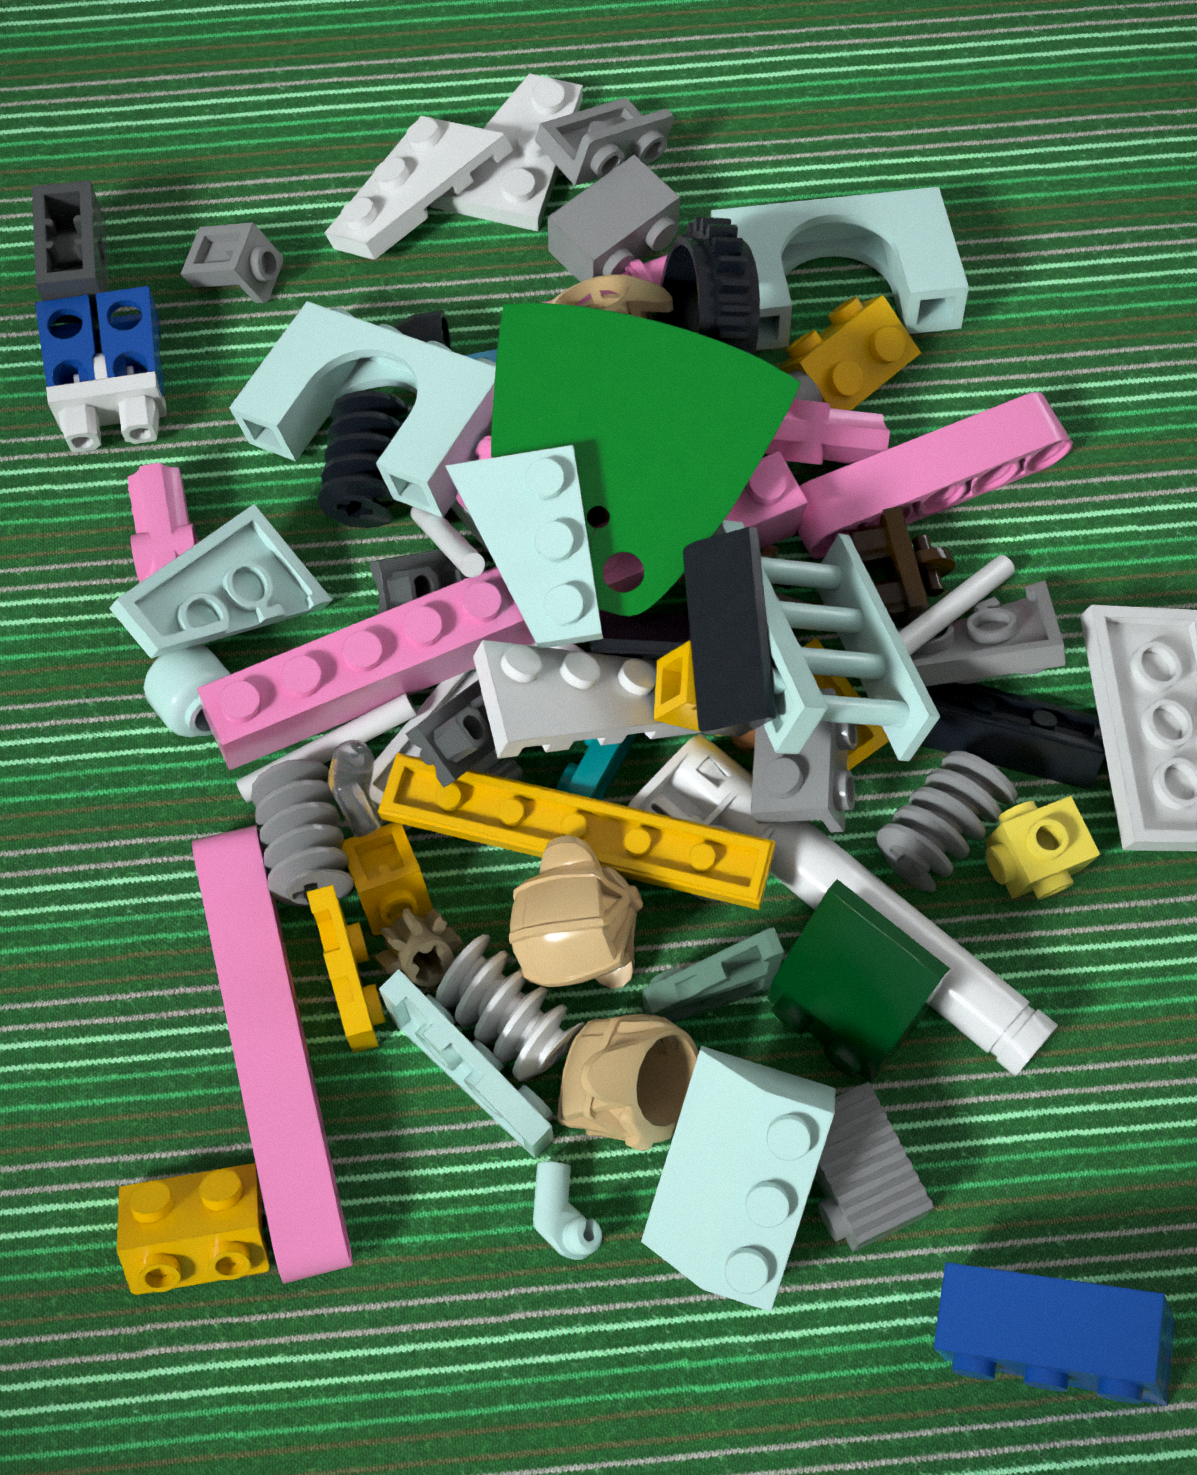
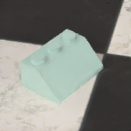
(738, 1176)

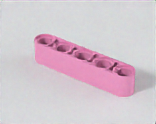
(934, 470)

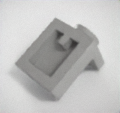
(234, 257)

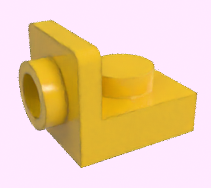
(386, 876)

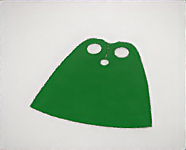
(656, 424)

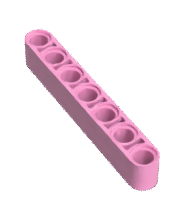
(271, 1057)

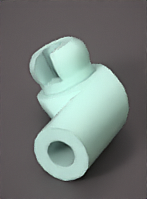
(557, 1219)

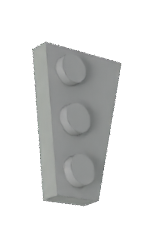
(995, 641)

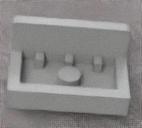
(603, 137)
(806, 783)

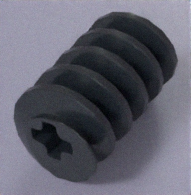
(358, 435)

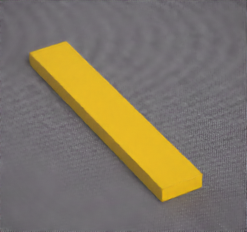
(628, 839)

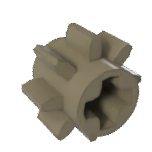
(419, 947)

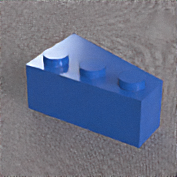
(1056, 1333)

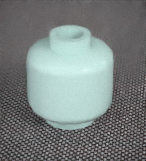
(173, 687)

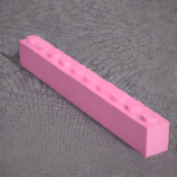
(424, 642)

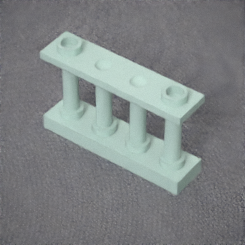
(872, 654)

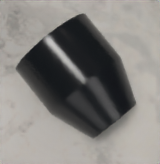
(426, 327)

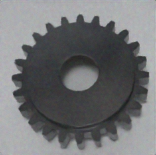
(713, 284)

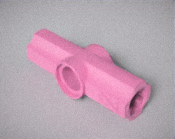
(821, 433)
(159, 518)

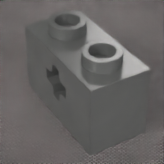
(69, 243)

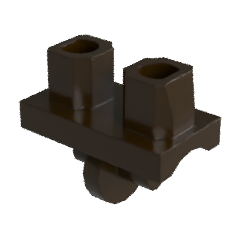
(905, 571)

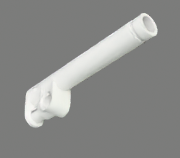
(716, 791)

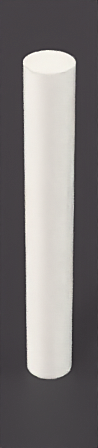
(450, 542)
(956, 603)
(362, 728)

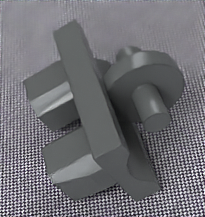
(413, 576)
(455, 735)

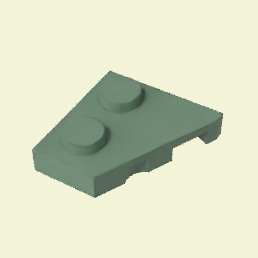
(717, 980)

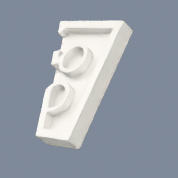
(419, 170)
(522, 182)

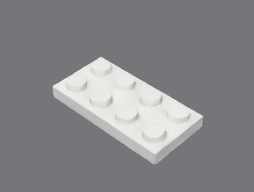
(1148, 719)

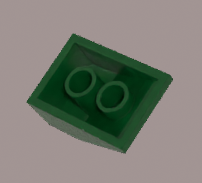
(855, 983)

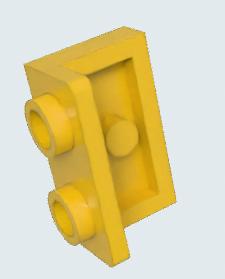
(854, 352)
(191, 1229)

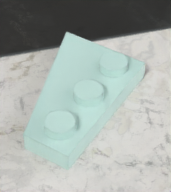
(538, 537)
(220, 588)
(468, 1064)

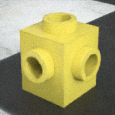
(1039, 848)

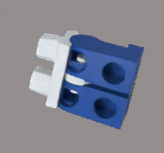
(105, 387)

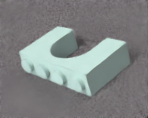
(894, 232)
(336, 354)

